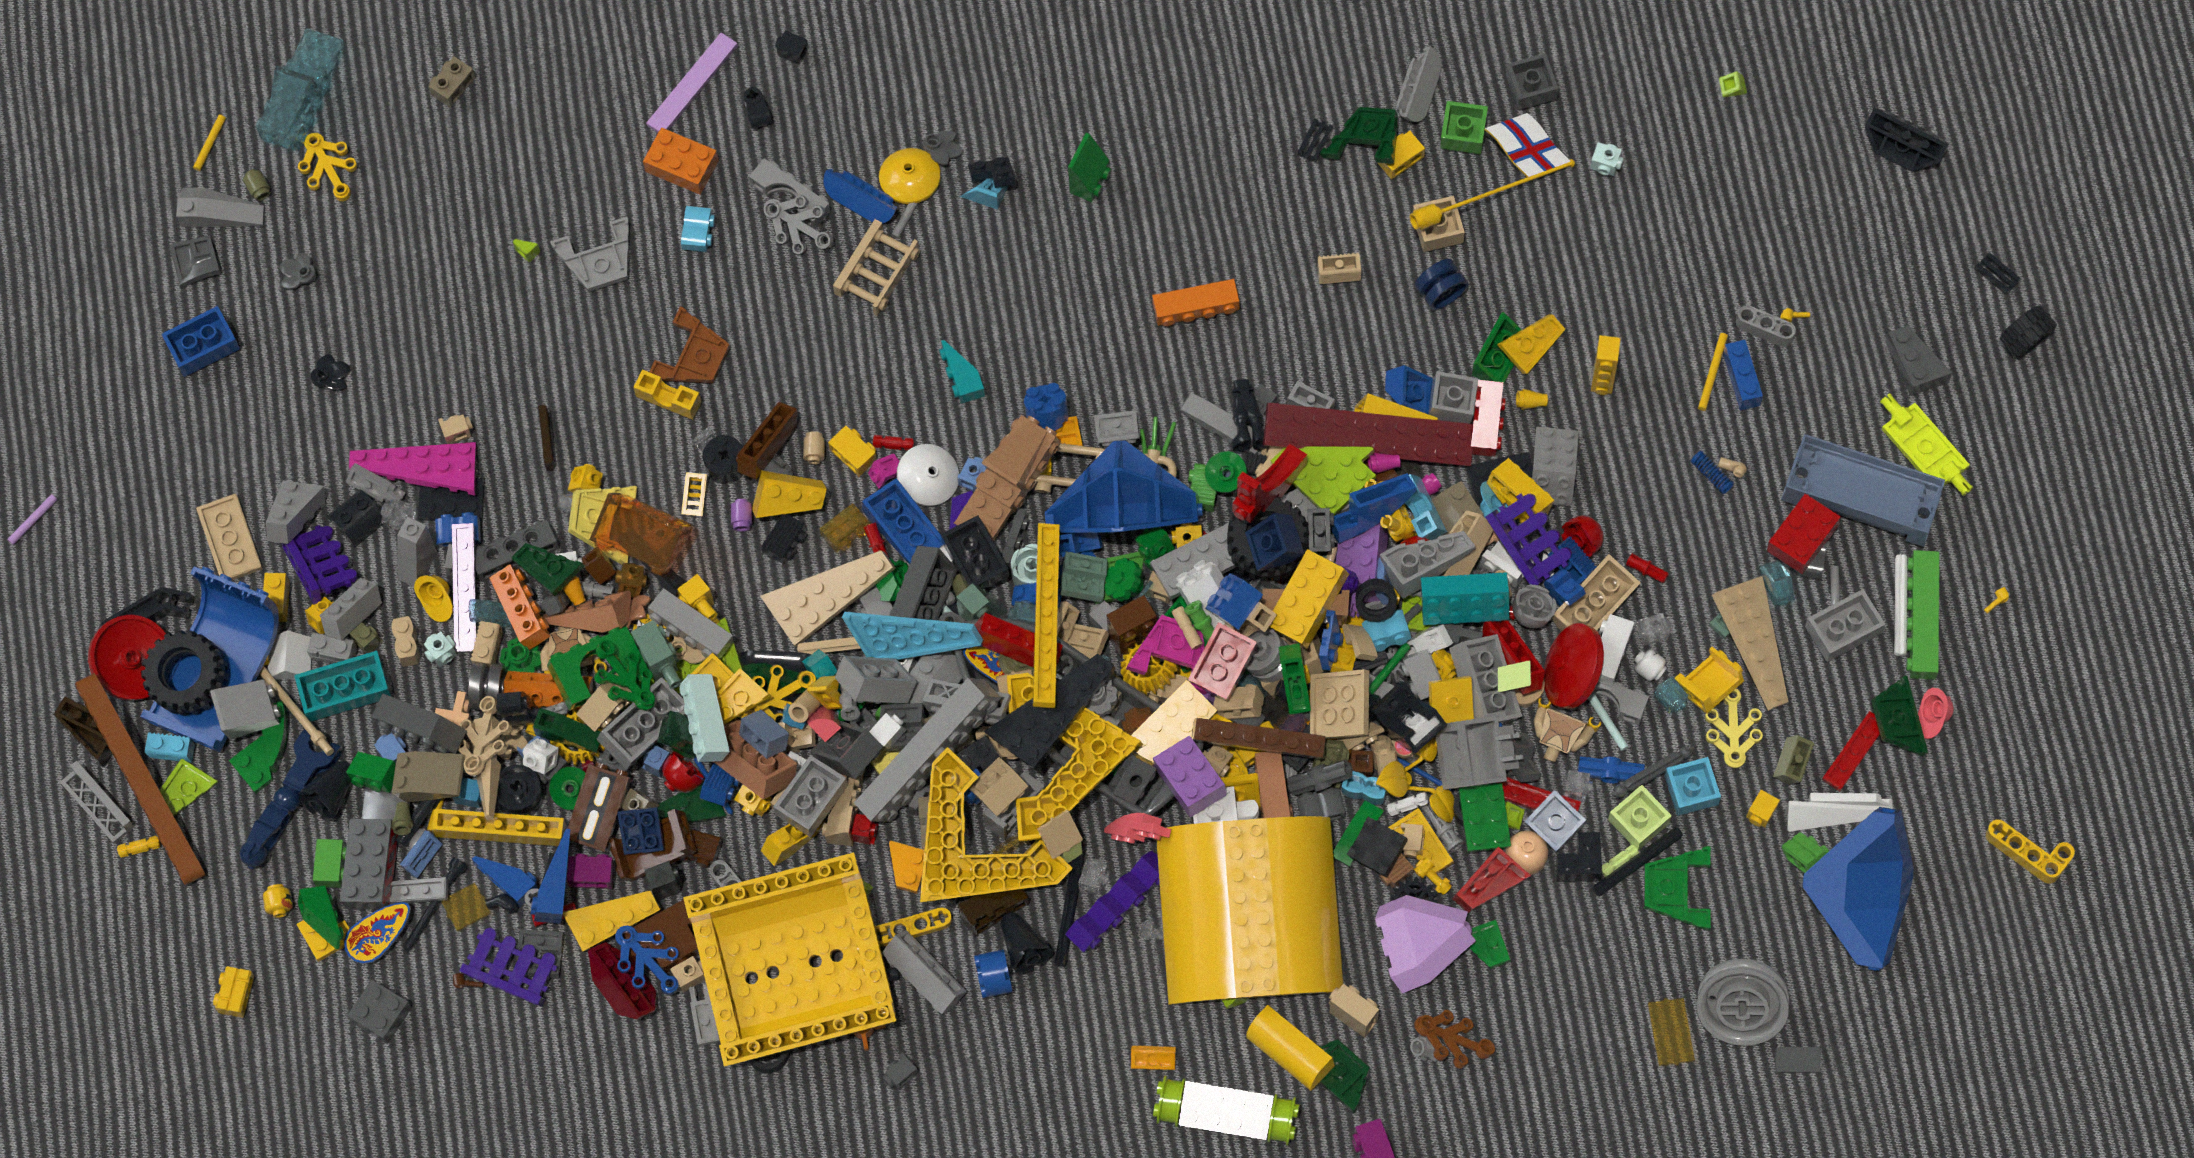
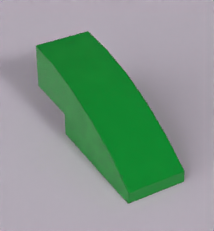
(276, 738)
(1353, 830)

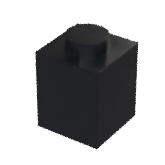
(791, 47)

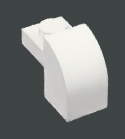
(1430, 638)

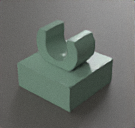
(1719, 626)

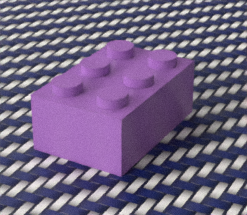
(1189, 776)

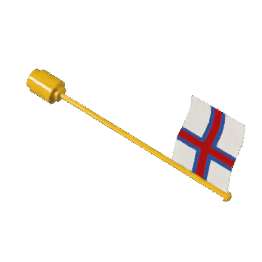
(1527, 149)

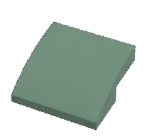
(1083, 576)

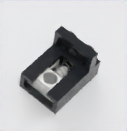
(1407, 718)

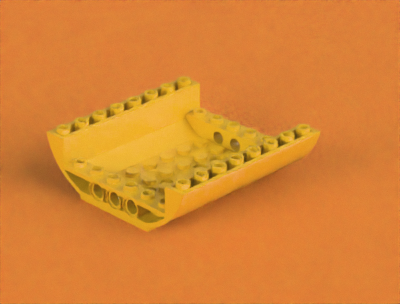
(782, 925)

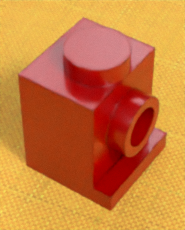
(864, 830)

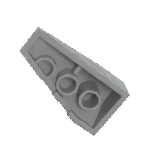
(1423, 559)

